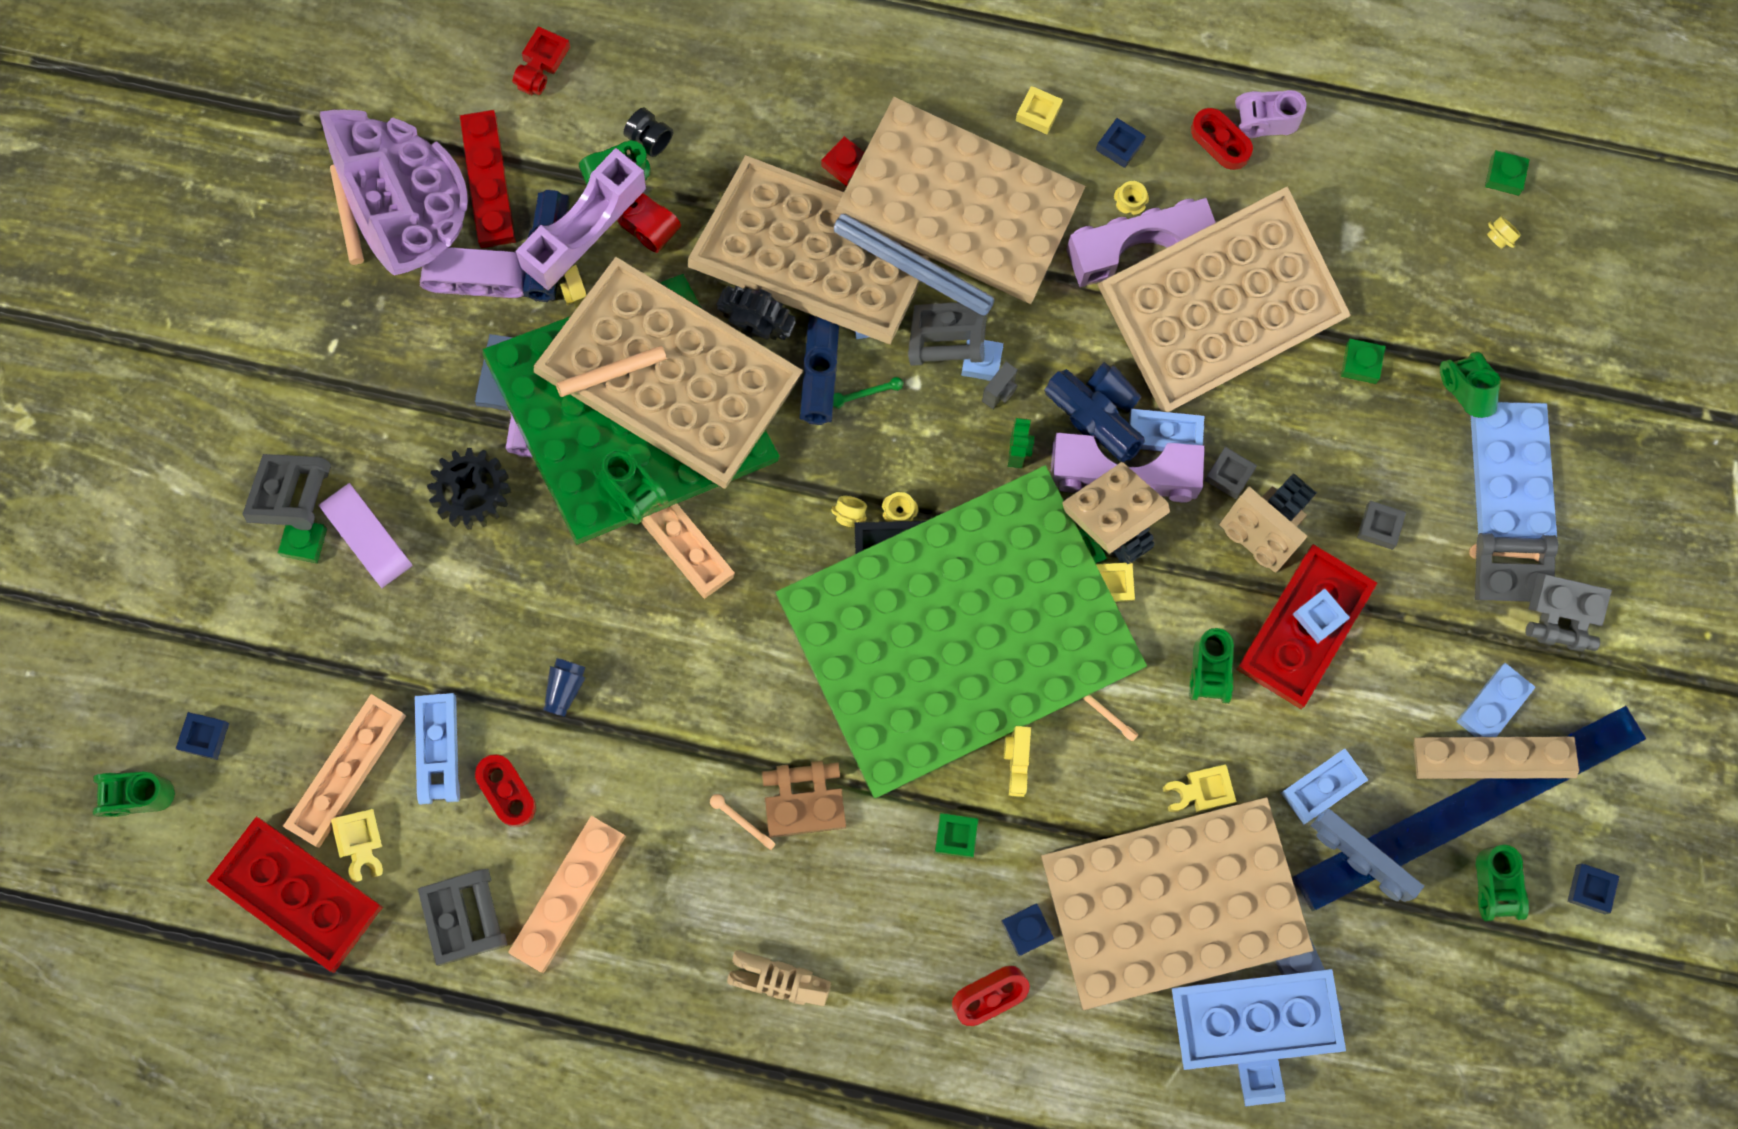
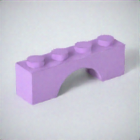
(559, 245)
(1097, 250)
(1173, 474)

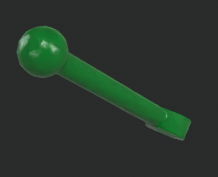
(895, 383)

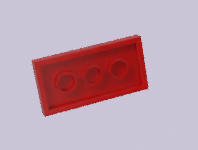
(1283, 652)
(295, 894)

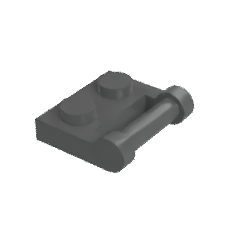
(946, 323)
(275, 487)
(1507, 580)
(449, 921)

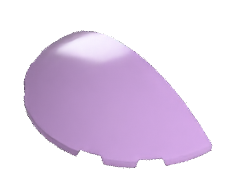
(398, 187)

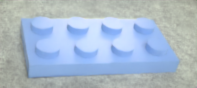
(1514, 471)
(1258, 1019)

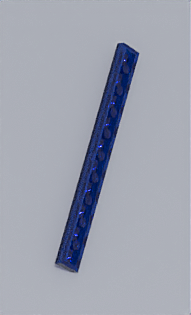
(1465, 811)

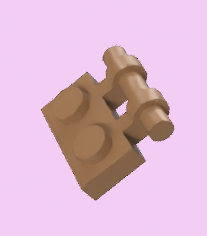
(807, 811)

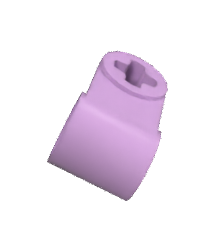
(1267, 113)

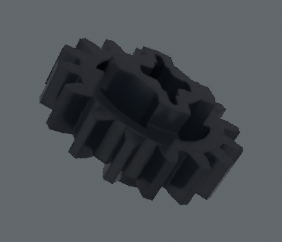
(756, 313)
(464, 473)

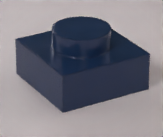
(1120, 142)
(202, 736)
(1593, 888)
(1027, 929)

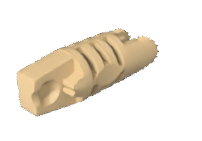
(778, 980)

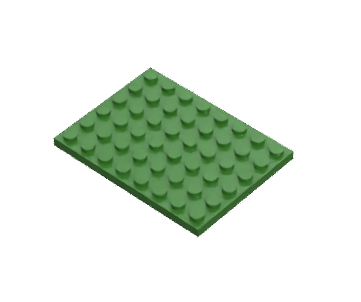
(959, 631)

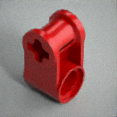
(649, 223)

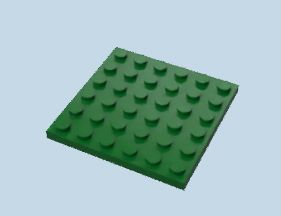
(573, 438)

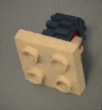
(1118, 512)
(1270, 522)

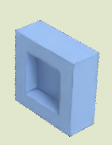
(989, 367)
(1321, 616)
(1261, 1082)

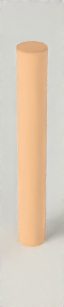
(348, 222)
(611, 371)

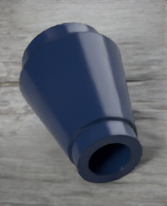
(1114, 386)
(562, 686)

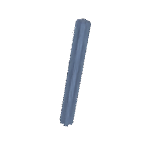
(914, 264)

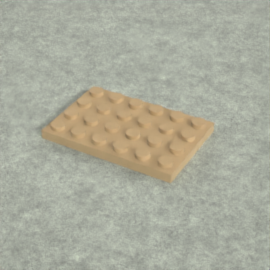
(961, 200)
(781, 238)
(1224, 300)
(696, 405)
(1176, 903)

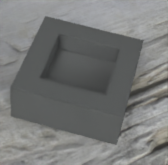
(1001, 386)
(1230, 473)
(1381, 525)

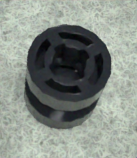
(648, 132)

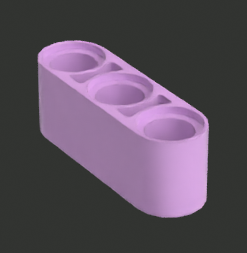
(474, 273)
(365, 535)

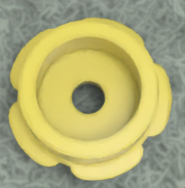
(1135, 190)
(1503, 233)
(902, 500)
(849, 510)

